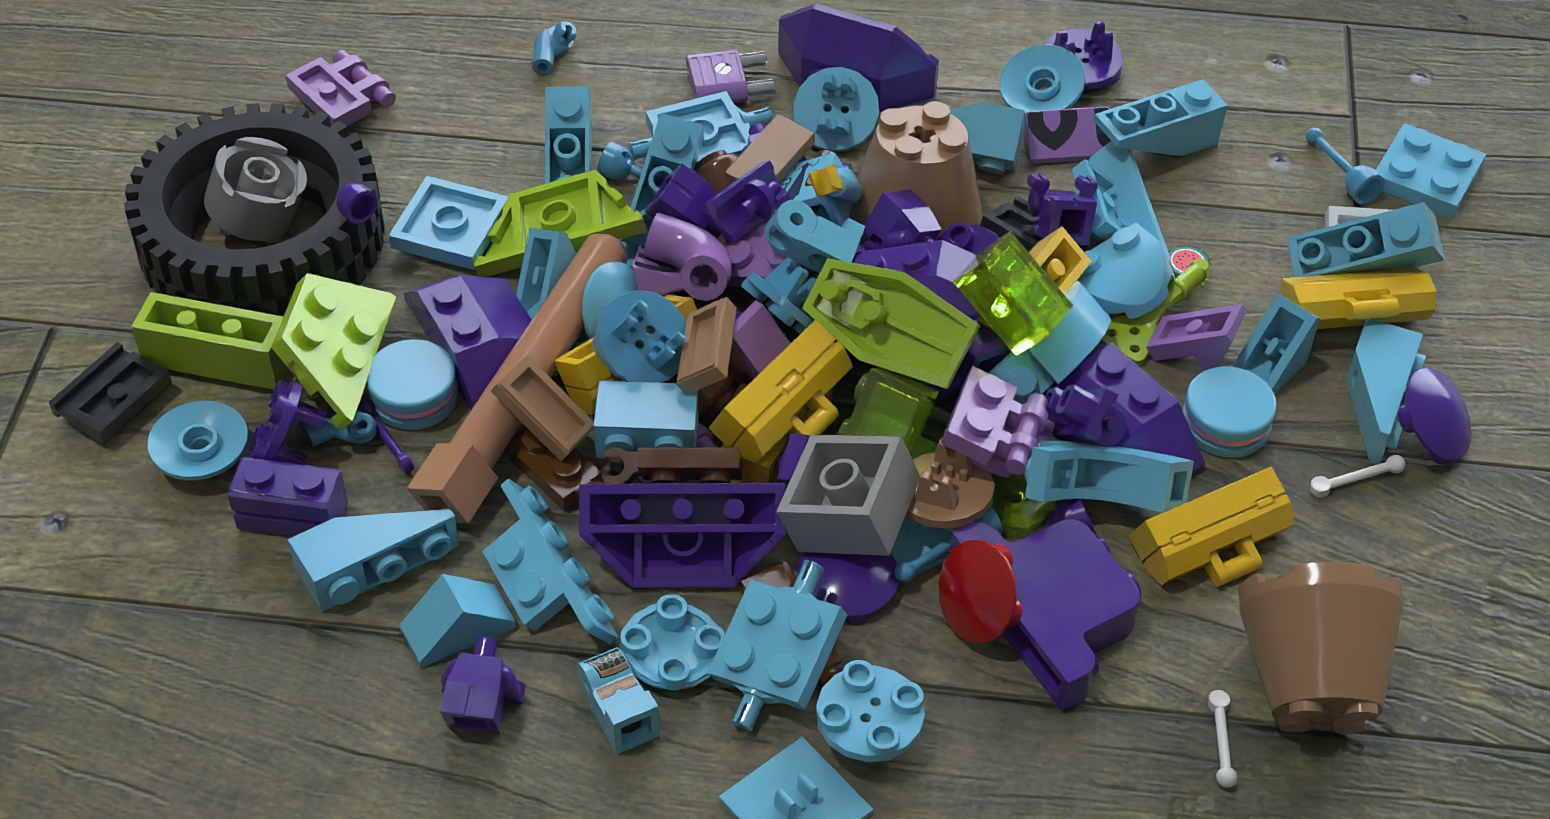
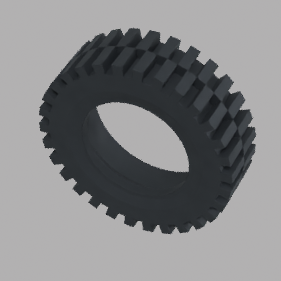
(169, 204)

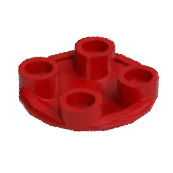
(979, 591)

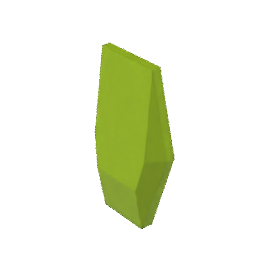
(891, 321)

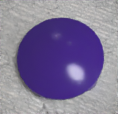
(1436, 415)
(855, 582)

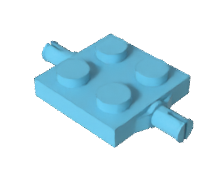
(723, 122)
(777, 644)

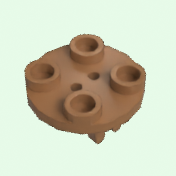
(949, 490)

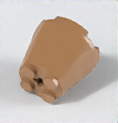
(924, 153)
(1323, 642)

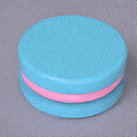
(413, 384)
(1229, 411)

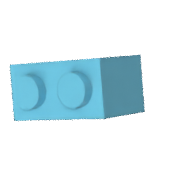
(644, 416)

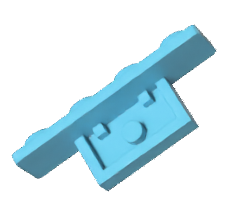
(1119, 193)
(539, 571)

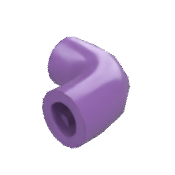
(698, 254)

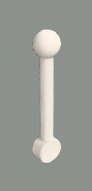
(1321, 485)
(1219, 703)

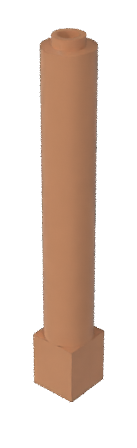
(461, 472)

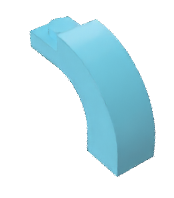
(1059, 352)
(1108, 474)

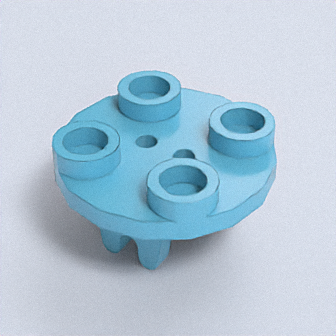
(838, 89)
(891, 725)

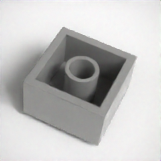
(849, 494)

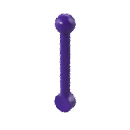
(403, 459)

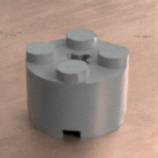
(254, 190)

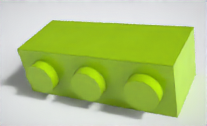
(209, 340)

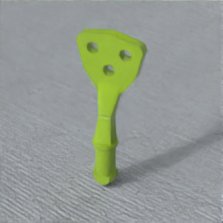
(1146, 324)

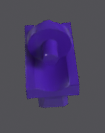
(745, 202)
(1086, 415)

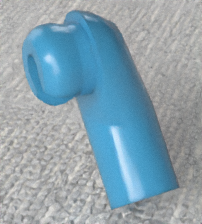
(551, 44)
(359, 431)

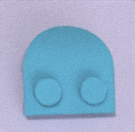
(1128, 272)

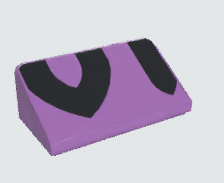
(1063, 135)
(655, 275)

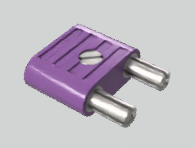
(723, 71)

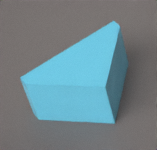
(543, 264)
(1279, 343)
(454, 617)

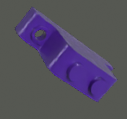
(1070, 601)

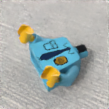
(824, 186)

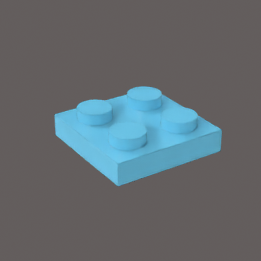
(1429, 170)
(447, 222)

